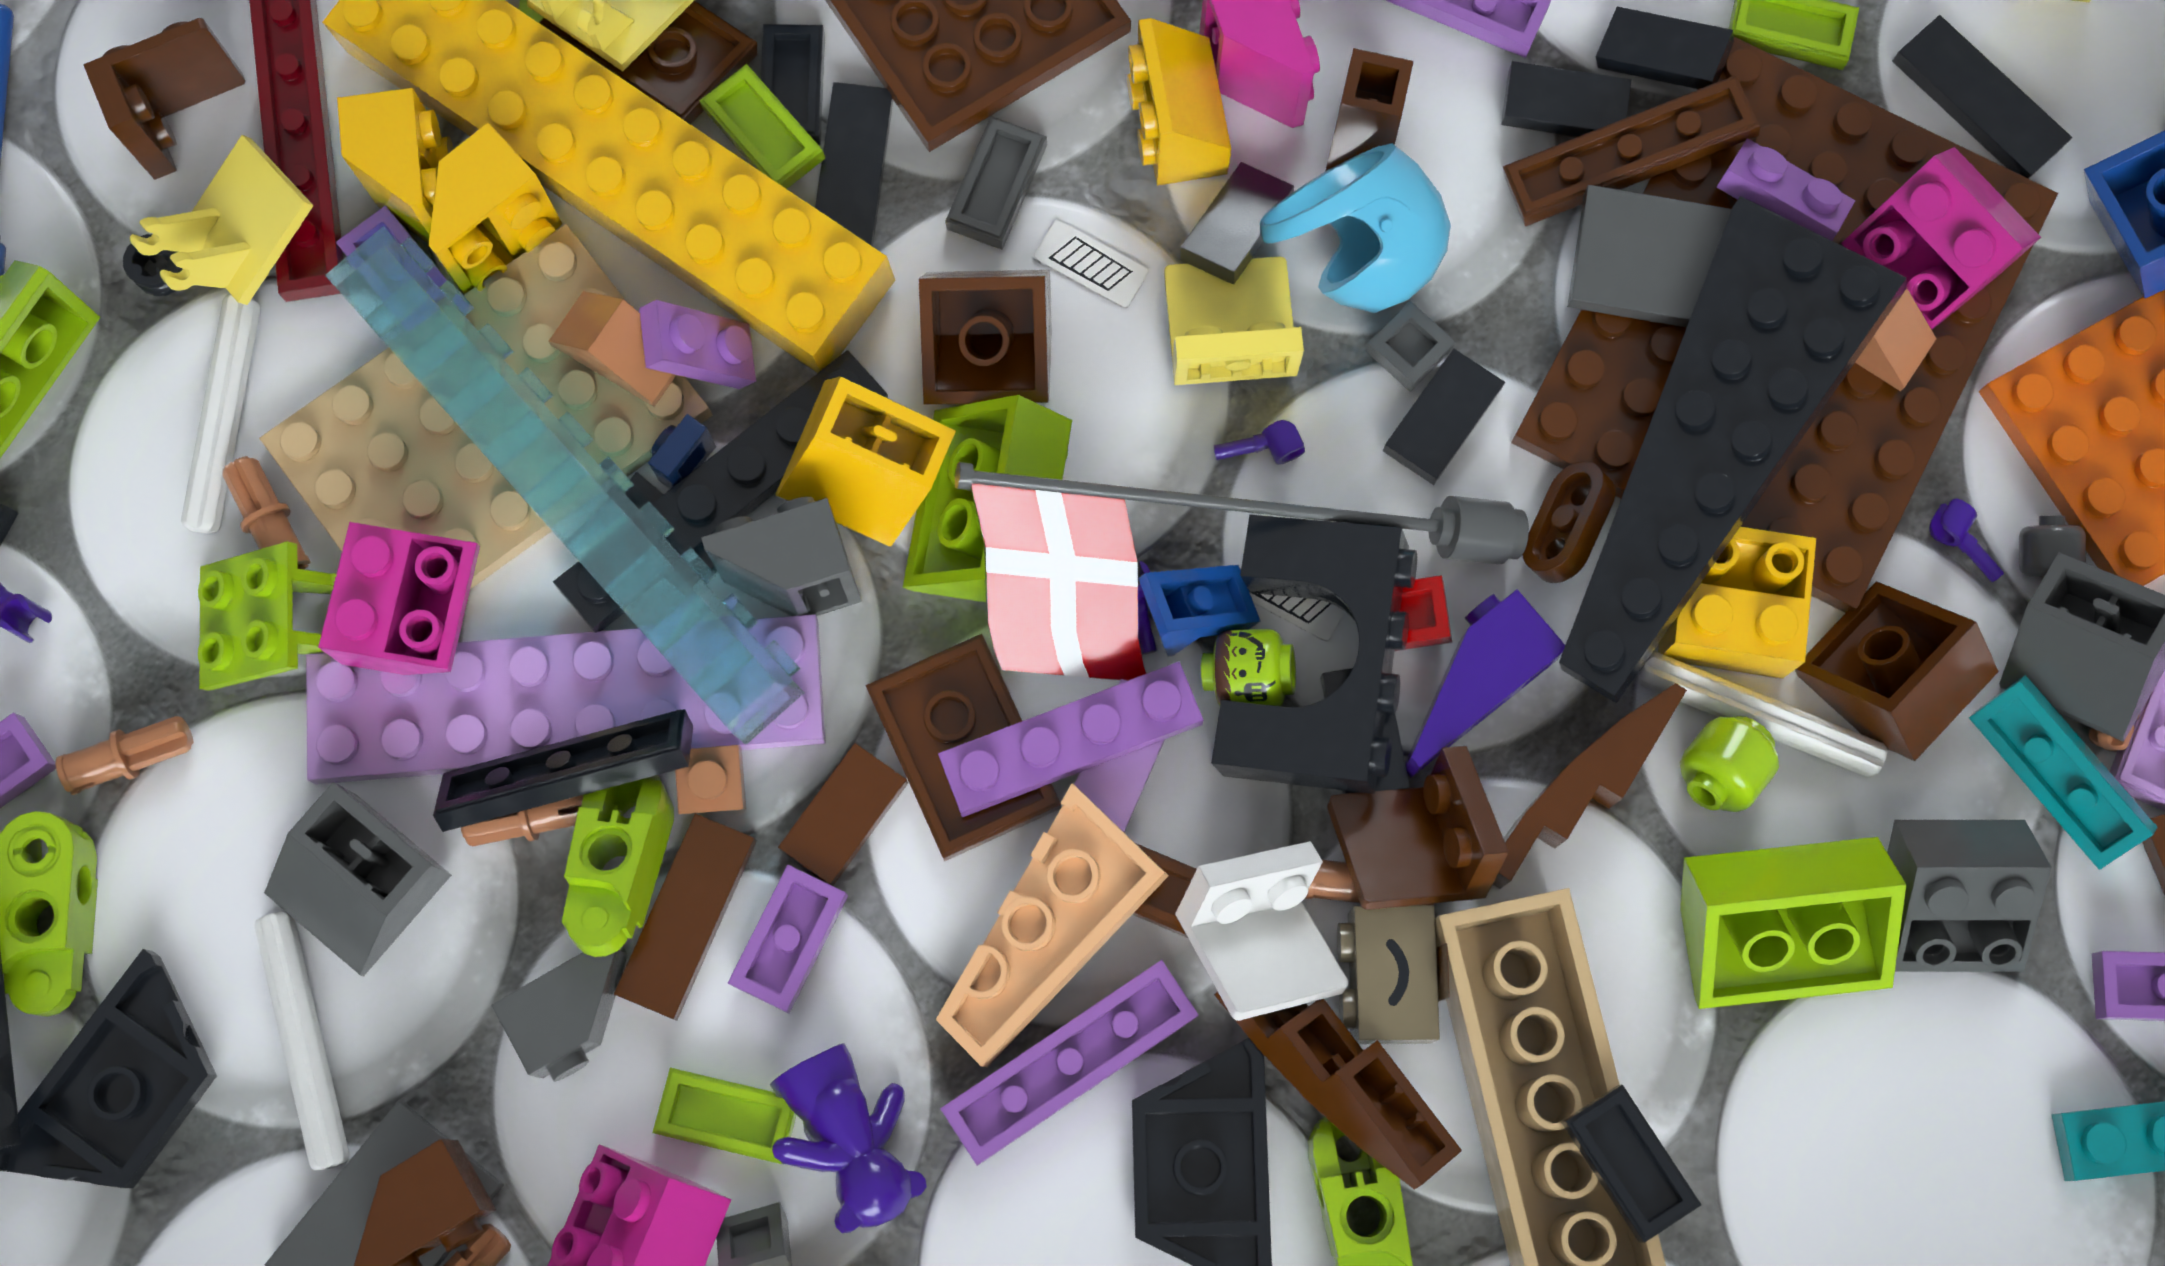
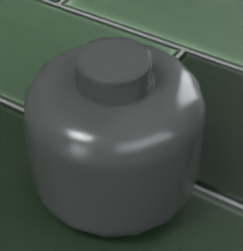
(2042, 543)

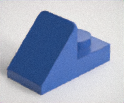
(1197, 604)

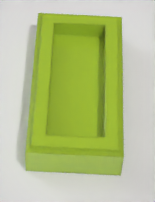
(1797, 29)
(762, 128)
(723, 1115)

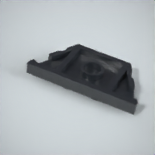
(116, 1087)
(1205, 1162)

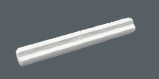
(220, 415)
(1783, 721)
(301, 1041)

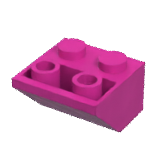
(1262, 56)
(1944, 235)
(398, 600)
(638, 1217)

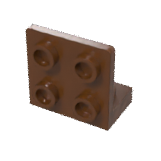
(157, 78)
(1421, 841)

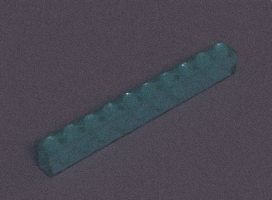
(566, 487)

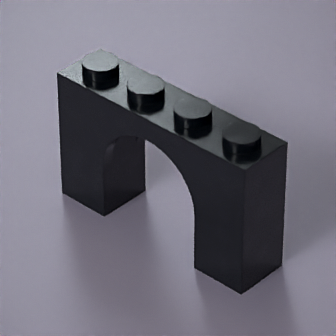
(1340, 737)

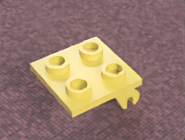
(612, 27)
(233, 228)

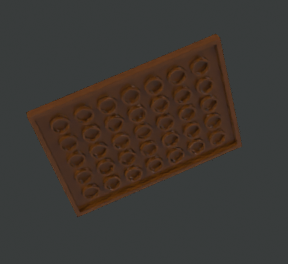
(1869, 440)

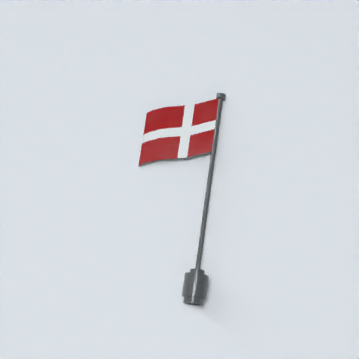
(1068, 563)

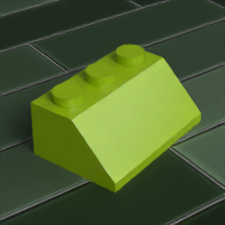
(38, 337)
(996, 437)
(1791, 921)

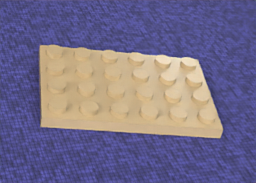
(396, 460)

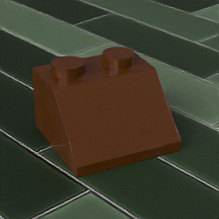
(985, 335)
(1899, 668)

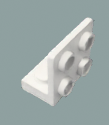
(1257, 934)

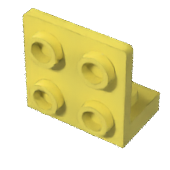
(1232, 329)

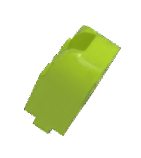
(609, 904)
(45, 969)
(1342, 1182)

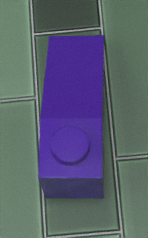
(1491, 663)

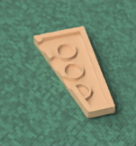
(1063, 910)

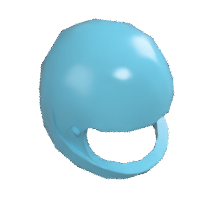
(1386, 222)

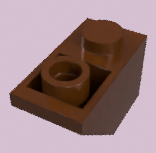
(1369, 104)
(422, 1205)

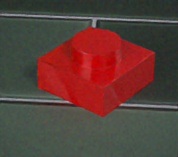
(1427, 613)

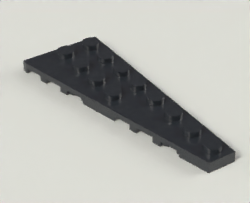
(1752, 373)

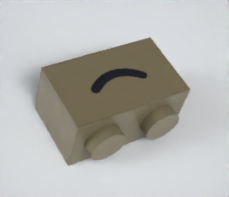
(1390, 975)

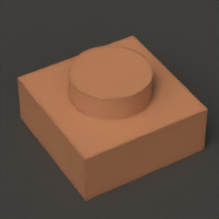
(711, 781)

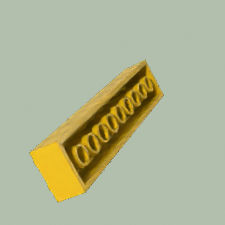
(629, 166)

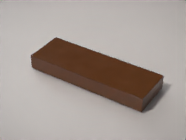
(685, 917)

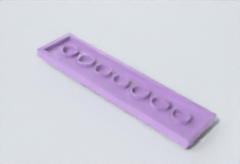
(528, 696)

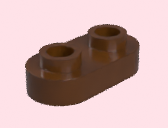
(1569, 522)

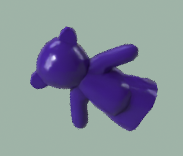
(847, 1140)

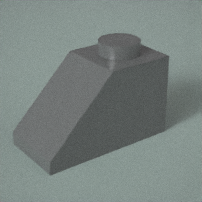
(562, 1014)

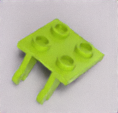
(250, 615)

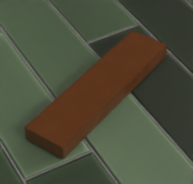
(1632, 149)

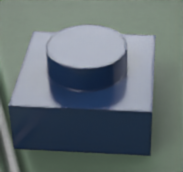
(680, 450)

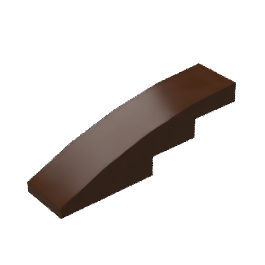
(1598, 773)
(1354, 1088)

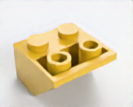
(1177, 103)
(394, 152)
(486, 209)
(866, 459)
(1749, 607)

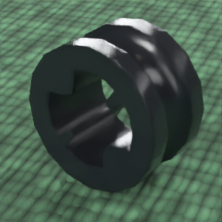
(134, 267)

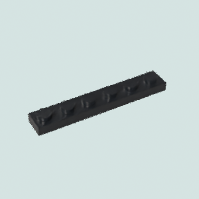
(723, 486)

